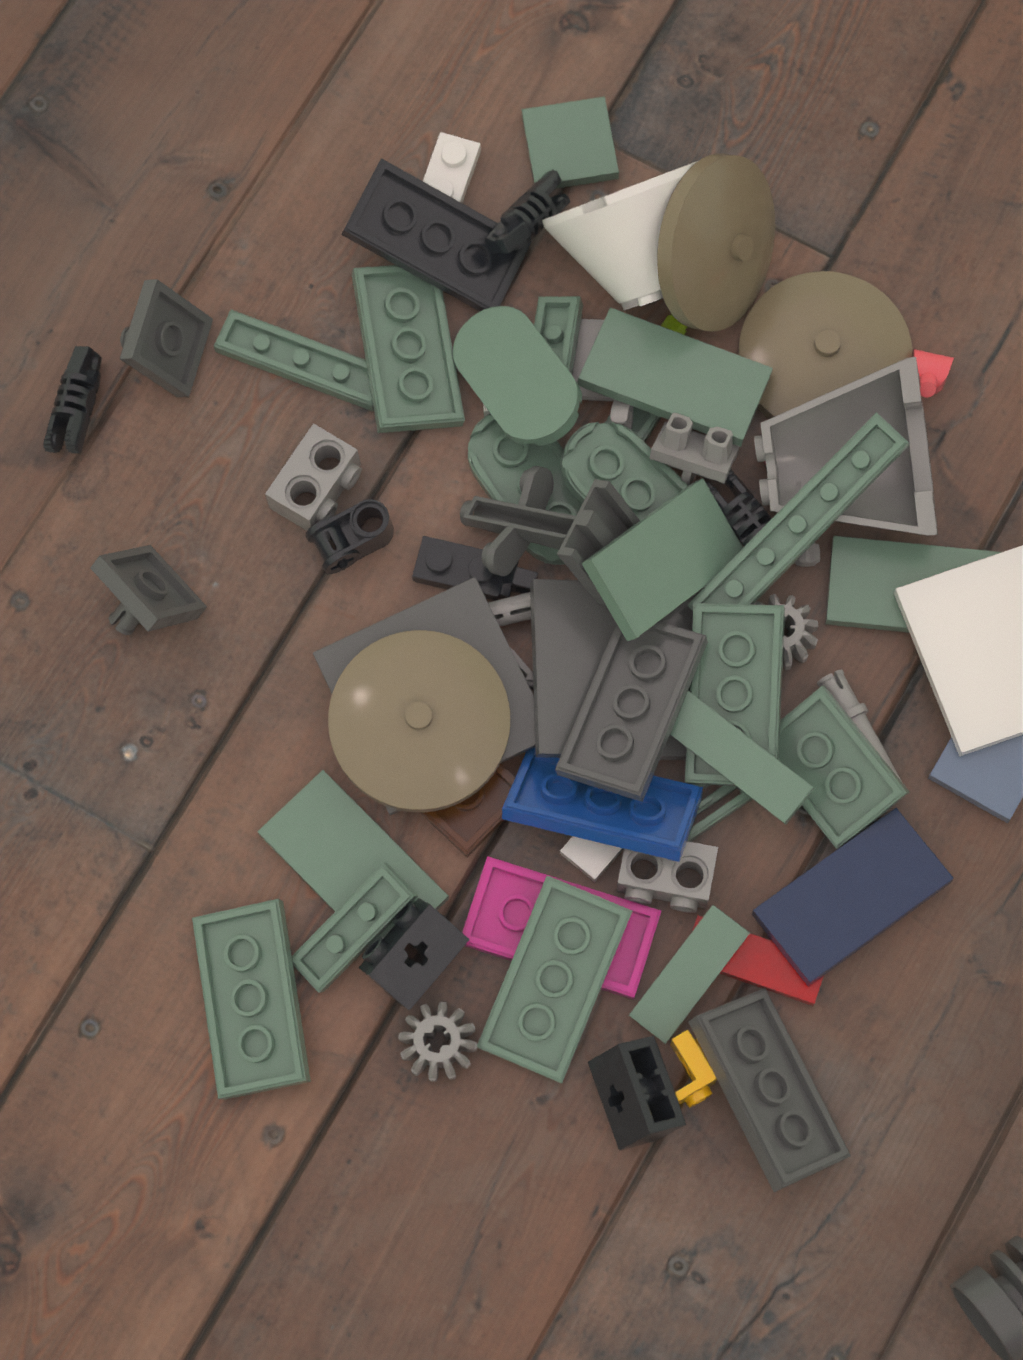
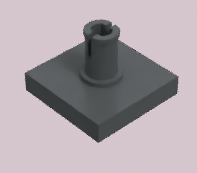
(165, 338)
(147, 590)

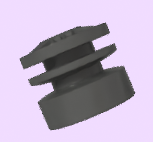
(996, 1303)

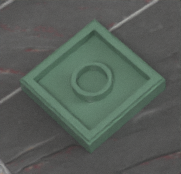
(572, 141)

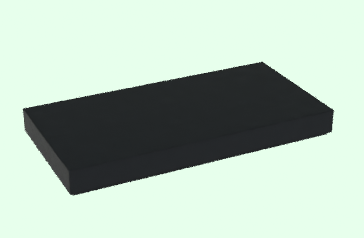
(432, 237)

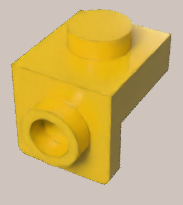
(697, 1067)

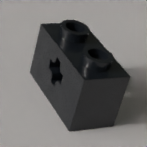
(432, 938)
(636, 1092)

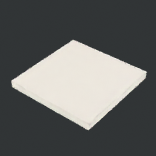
(972, 646)

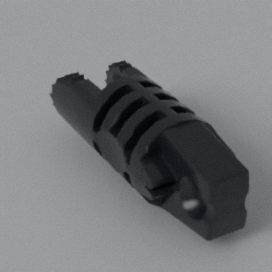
(525, 216)
(74, 402)
(743, 512)

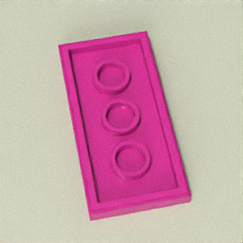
(505, 905)

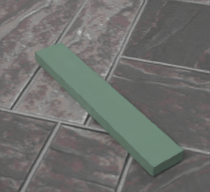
(806, 515)

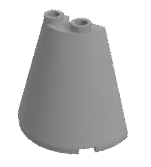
(812, 433)

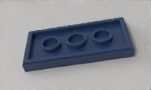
(852, 896)

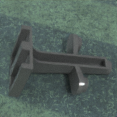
(597, 523)

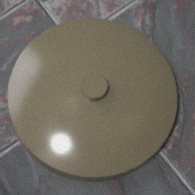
(716, 242)
(821, 336)
(419, 721)

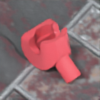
(932, 371)

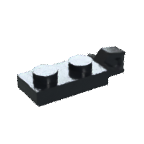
(450, 564)

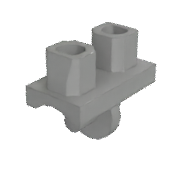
(694, 452)

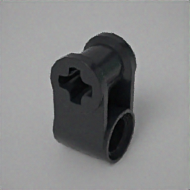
(348, 537)

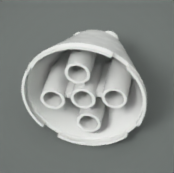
(619, 237)

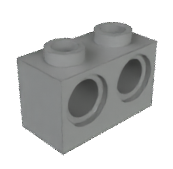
(303, 475)
(664, 883)

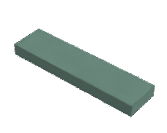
(295, 358)
(740, 759)

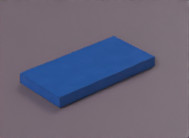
(579, 810)

